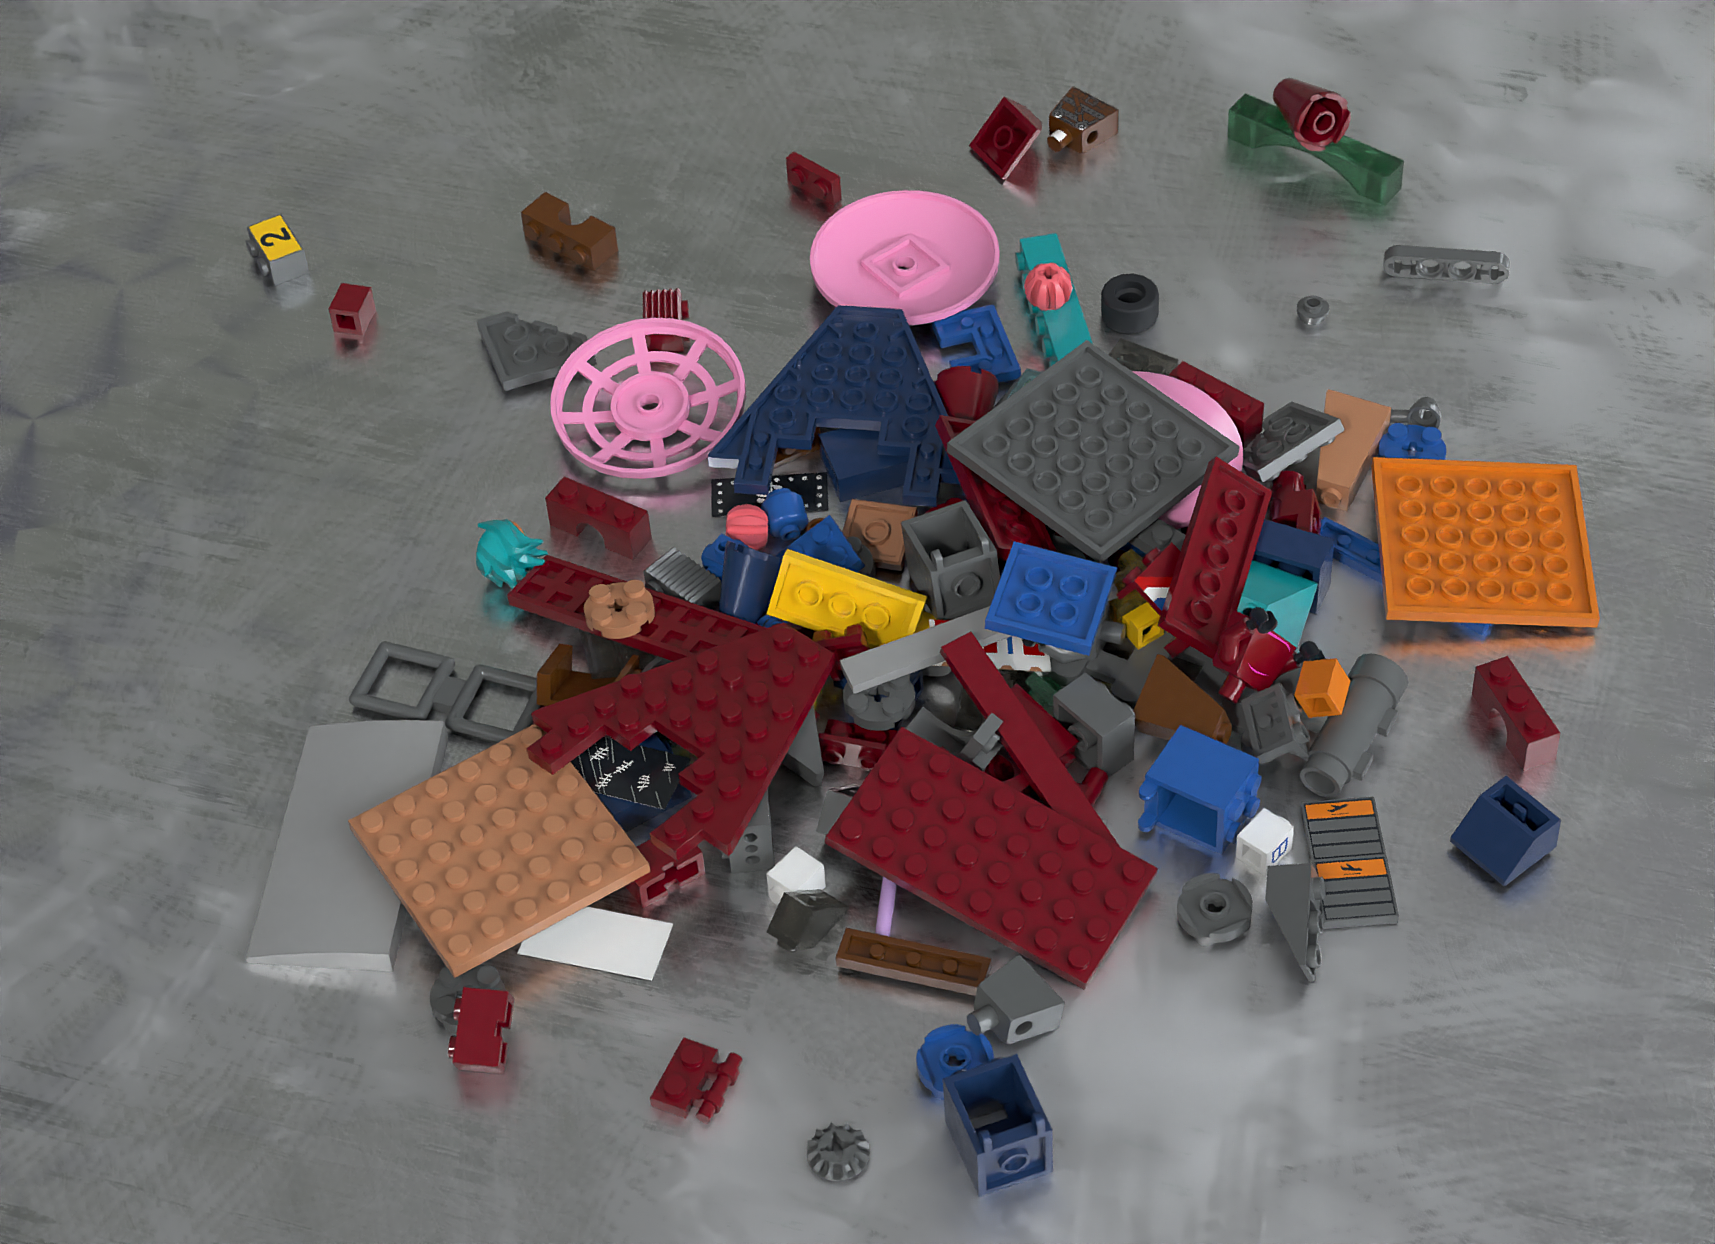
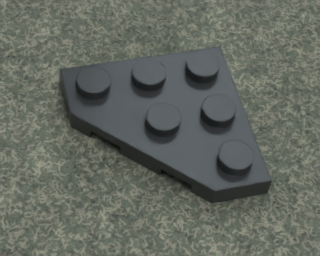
(526, 350)
(1288, 439)

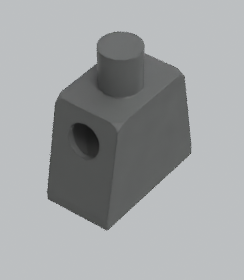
(1015, 1004)

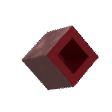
(352, 309)

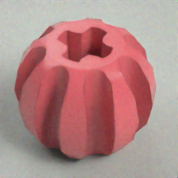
(1048, 286)
(748, 525)

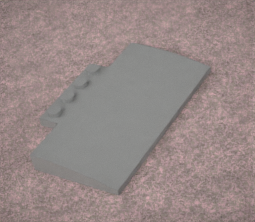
(323, 891)

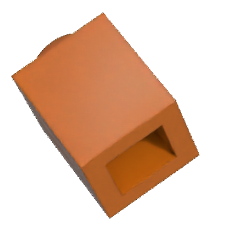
(1322, 688)

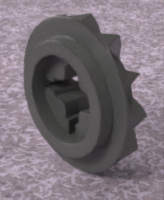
(826, 1163)

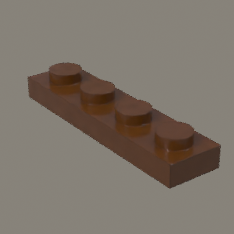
(912, 961)

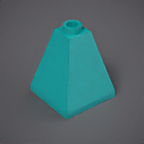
(1282, 594)

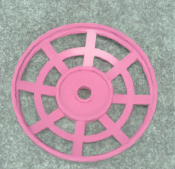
(645, 389)

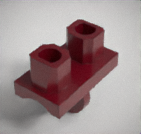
(845, 646)

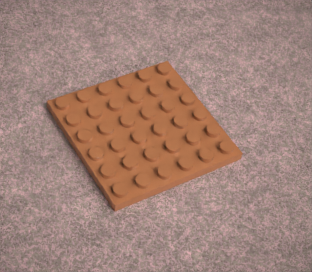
(497, 850)

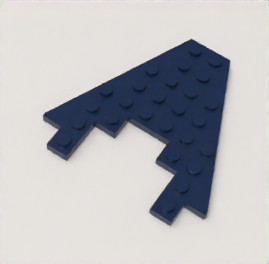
(848, 375)

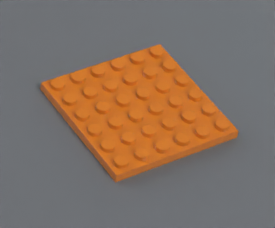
(1483, 542)

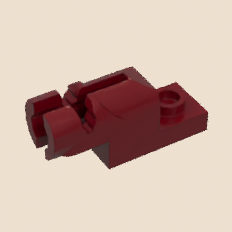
(1294, 504)

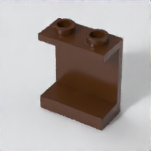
(559, 682)

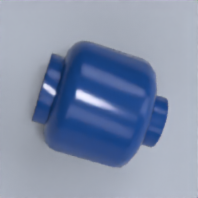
(785, 514)

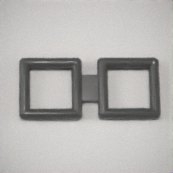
(443, 692)

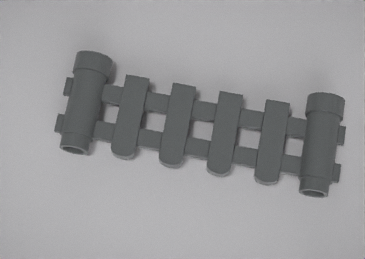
(1334, 752)

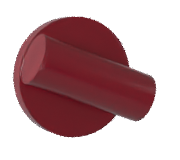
(1000, 768)

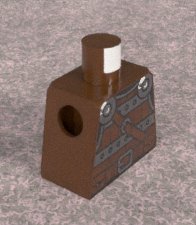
(1081, 122)

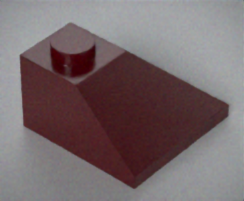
(1006, 136)

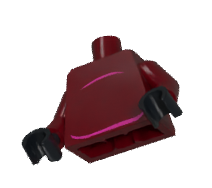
(1256, 654)

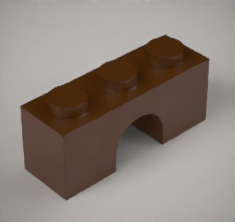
(550, 224)

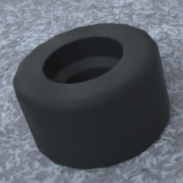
(1129, 303)

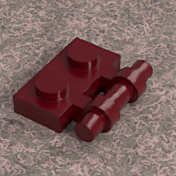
(686, 1075)

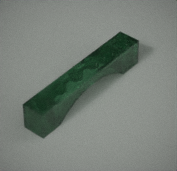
(1365, 168)

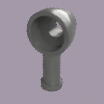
(1417, 416)

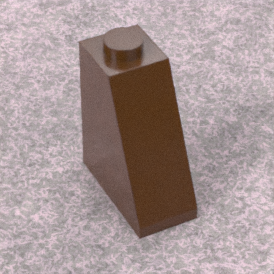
(1175, 700)

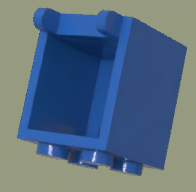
(1200, 790)

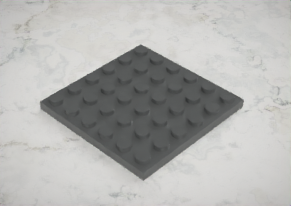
(1092, 450)

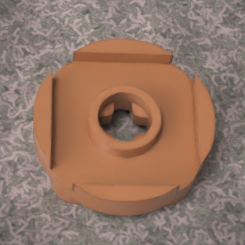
(630, 597)

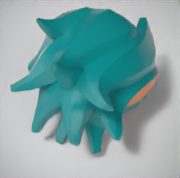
(506, 552)

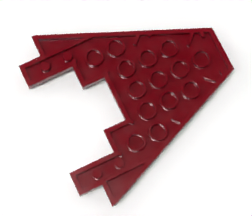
(724, 705)

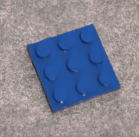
(1050, 598)

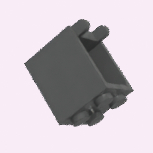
(951, 560)

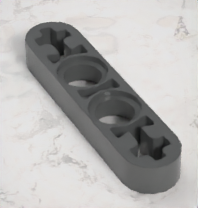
(1447, 259)

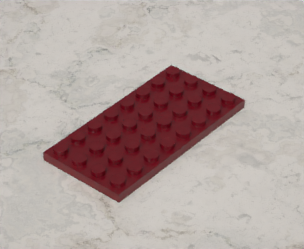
(992, 857)

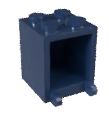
(1006, 1149)

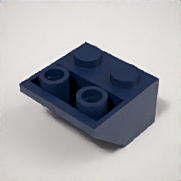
(1506, 831)

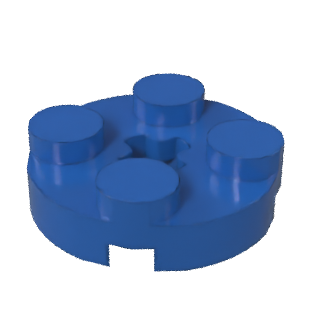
(1405, 438)
(946, 1042)

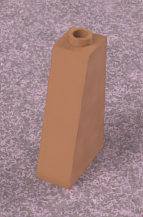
(1350, 455)

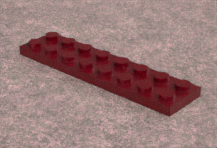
(678, 628)

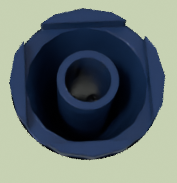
(747, 582)

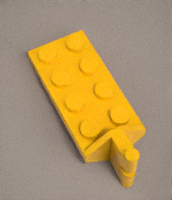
(833, 597)

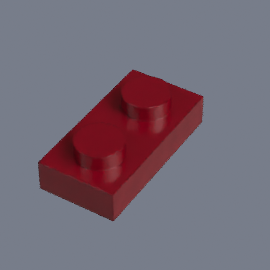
(813, 178)

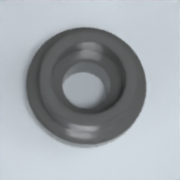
(1312, 310)

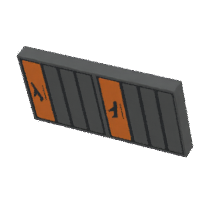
(1351, 857)

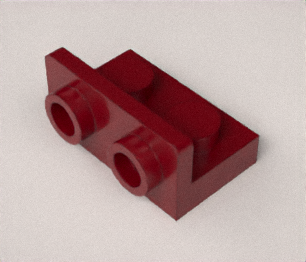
(852, 744)

